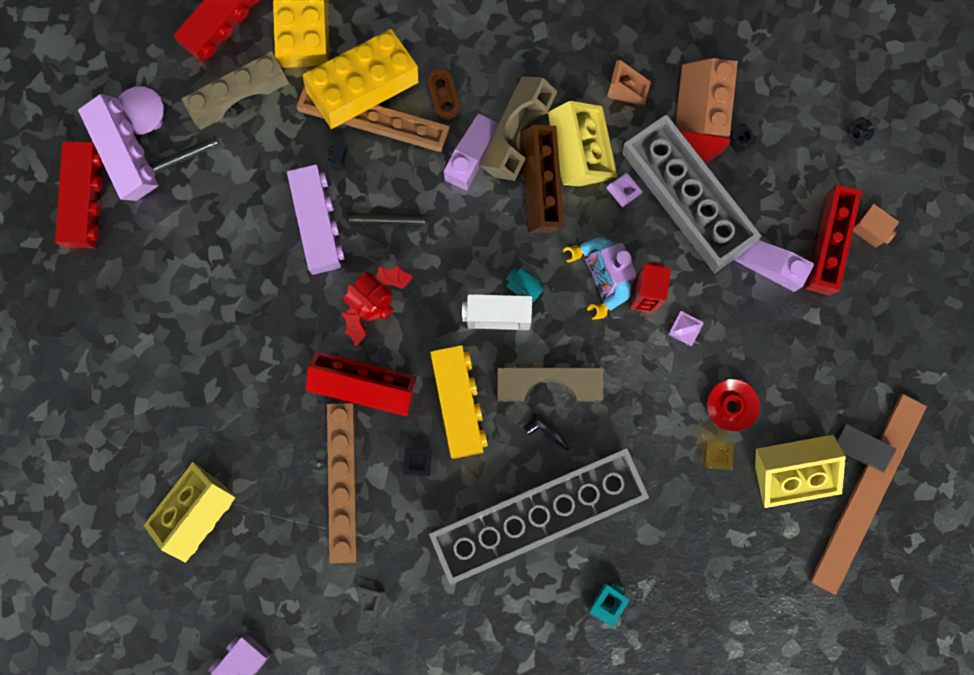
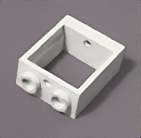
(497, 312)

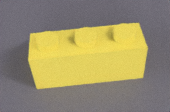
(583, 144)
(800, 470)
(188, 512)

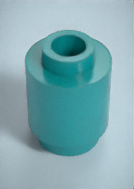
(524, 283)

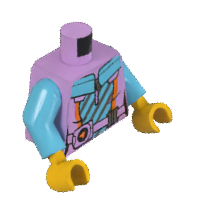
(610, 269)

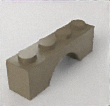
(212, 101)
(529, 101)
(582, 382)

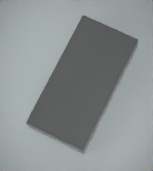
(865, 448)

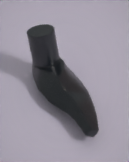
(540, 423)

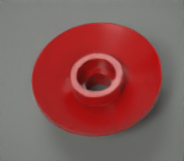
(746, 405)

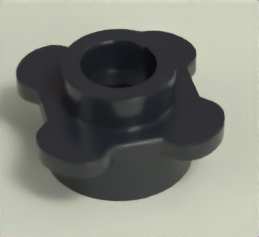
(861, 130)
(748, 138)

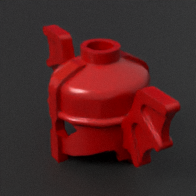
(371, 299)

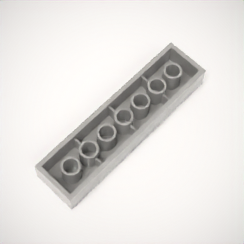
(538, 516)

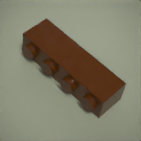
(542, 179)

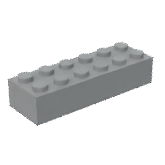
(690, 193)

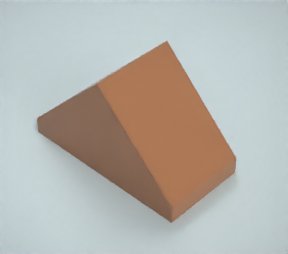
(628, 85)

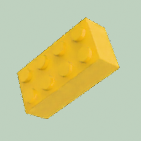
(301, 32)
(361, 78)
(457, 403)

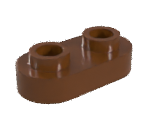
(443, 95)

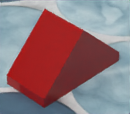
(706, 145)

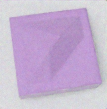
(624, 189)
(685, 328)

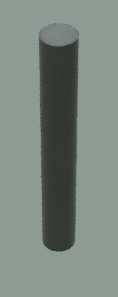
(184, 154)
(398, 219)

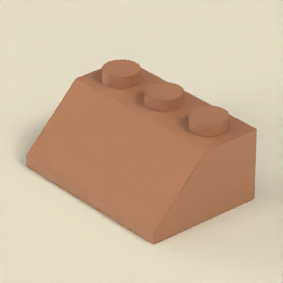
(706, 97)

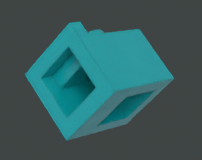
(611, 613)

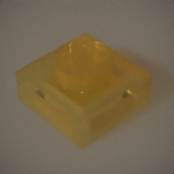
(719, 455)

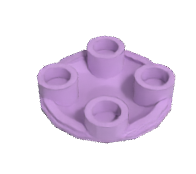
(142, 109)

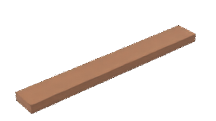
(866, 498)

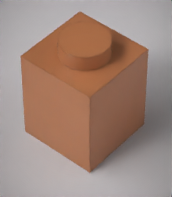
(876, 226)

